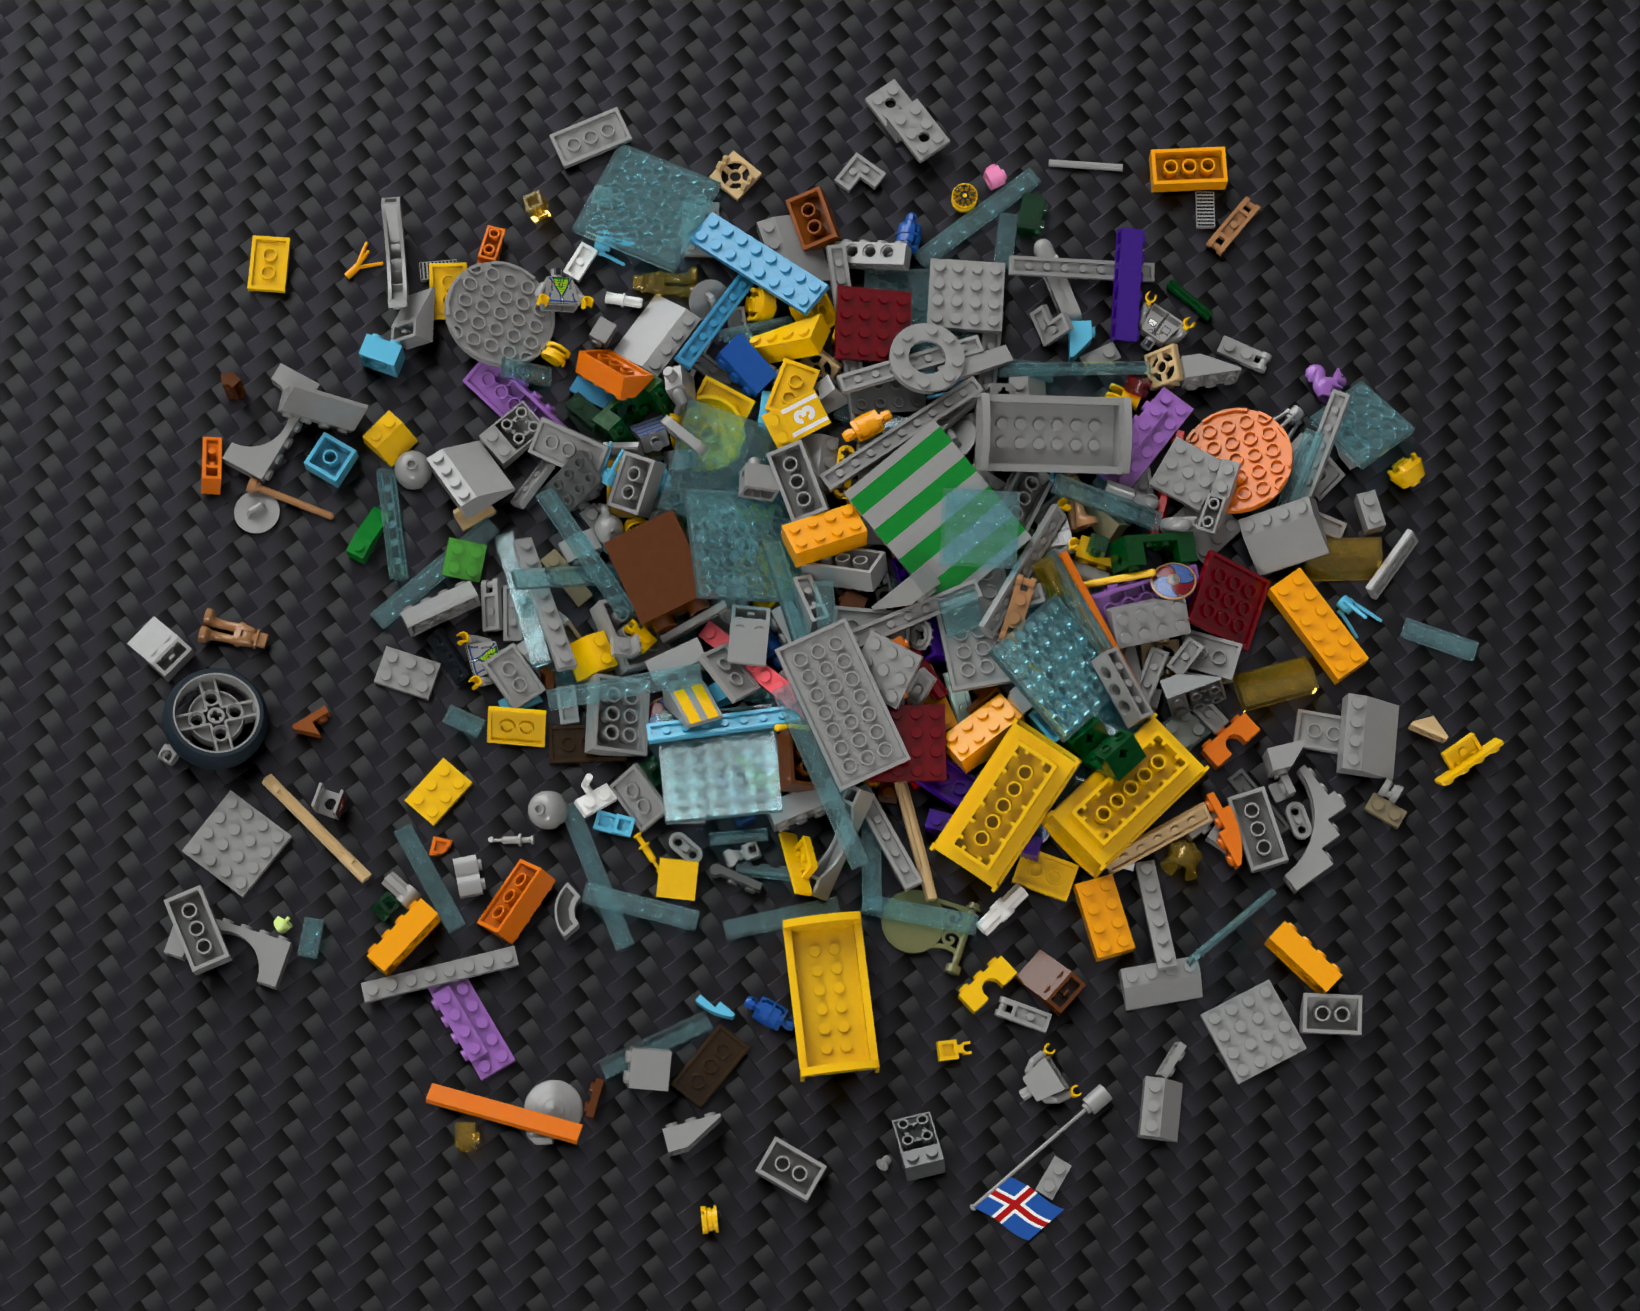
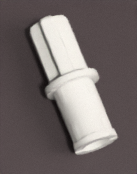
(623, 300)

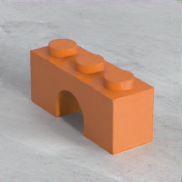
(1241, 728)

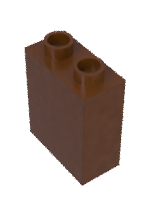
(657, 571)

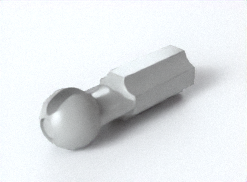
(1148, 500)

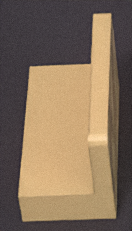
(474, 520)

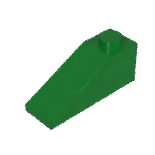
(366, 537)

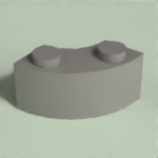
(565, 911)

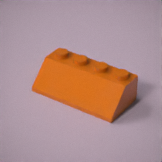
(612, 373)
(516, 901)

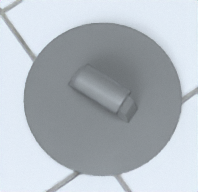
(705, 296)
(963, 435)
(256, 512)

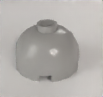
(412, 470)
(547, 809)

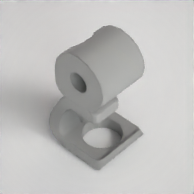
(168, 755)
(748, 852)

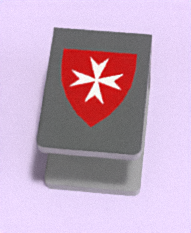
(322, 796)

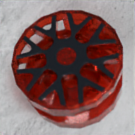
(1137, 385)

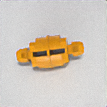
(867, 425)

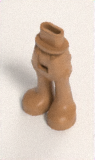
(1077, 516)
(243, 634)

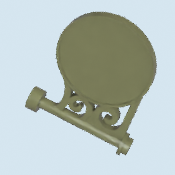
(919, 938)

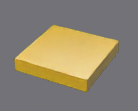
(677, 879)

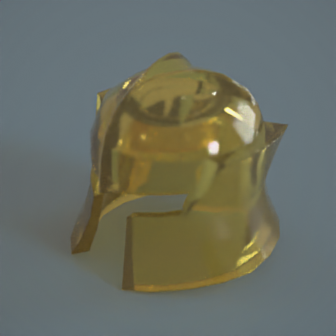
(1182, 854)

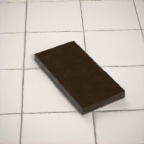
(568, 746)
(710, 1066)

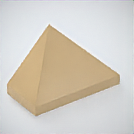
(1430, 728)

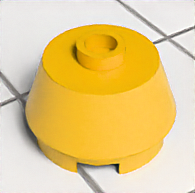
(760, 305)
(1407, 471)

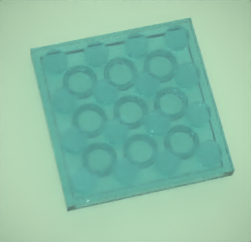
(1368, 426)
(979, 528)

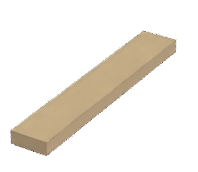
(1162, 836)

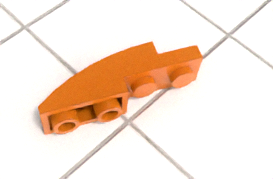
(491, 244)
(1230, 836)

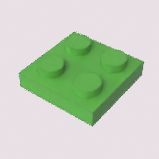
(464, 560)

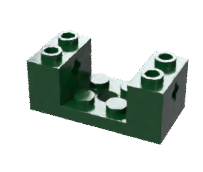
(615, 420)
(1128, 552)
(1104, 753)

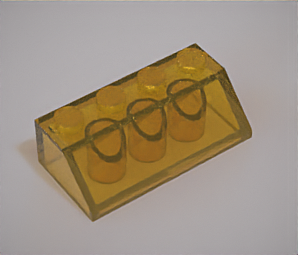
(1347, 560)
(1275, 683)

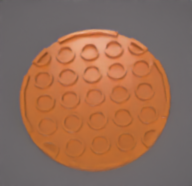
(1254, 442)

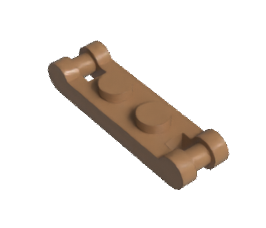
(1233, 225)
(1018, 604)

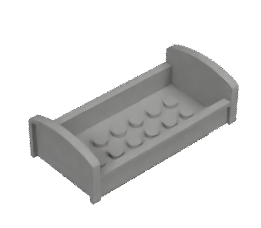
(1053, 434)

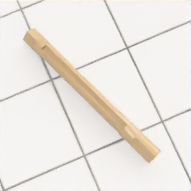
(316, 828)
(915, 839)

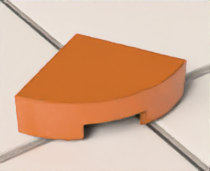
(439, 846)

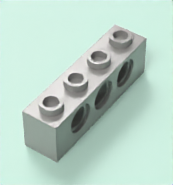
(898, 261)
(1122, 687)

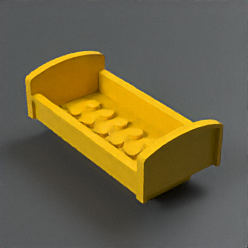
(1006, 803)
(1109, 815)
(830, 994)

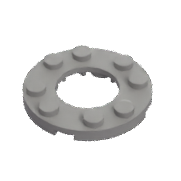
(919, 381)

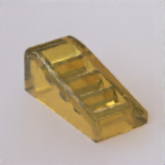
(1048, 576)

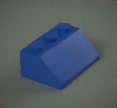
(746, 366)

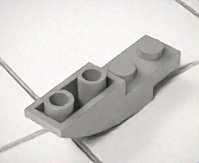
(1220, 496)

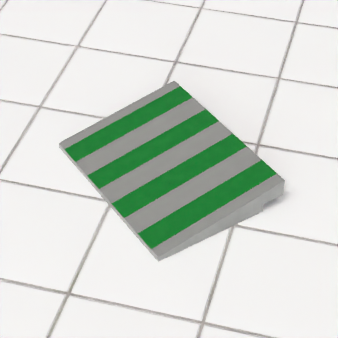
(905, 500)

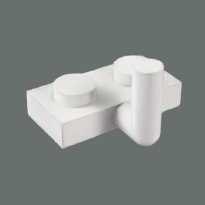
(594, 799)

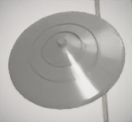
(555, 1099)

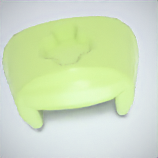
(282, 925)

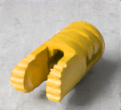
(1119, 391)

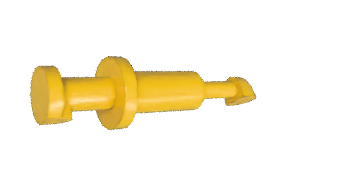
(646, 849)

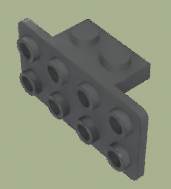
(887, 396)
(577, 482)

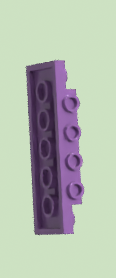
(504, 393)
(1151, 433)
(1130, 592)
(471, 1027)

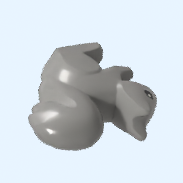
(1178, 524)

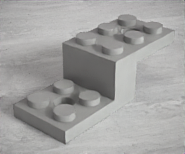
(907, 121)

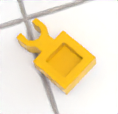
(645, 636)
(949, 1050)

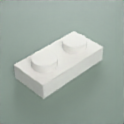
(580, 262)

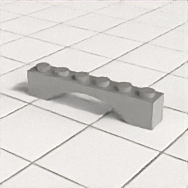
(829, 866)

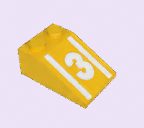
(796, 419)

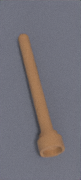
(255, 486)

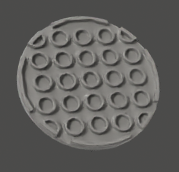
(496, 313)

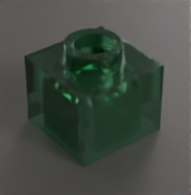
(1097, 545)
(385, 906)

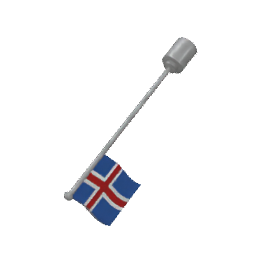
(1017, 1204)

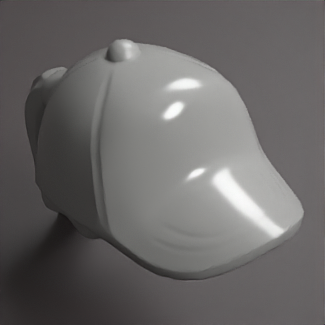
(607, 525)

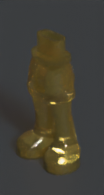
(655, 282)

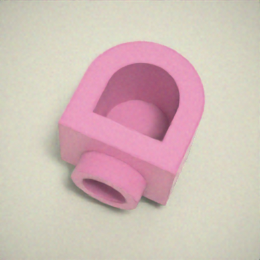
(994, 176)

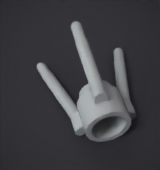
(1292, 416)

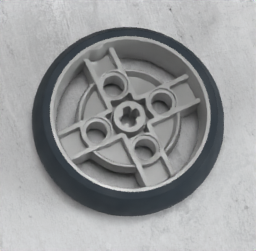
(180, 726)

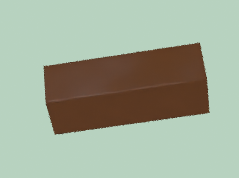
(233, 386)

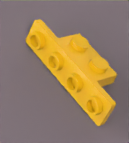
(1464, 755)
(799, 860)

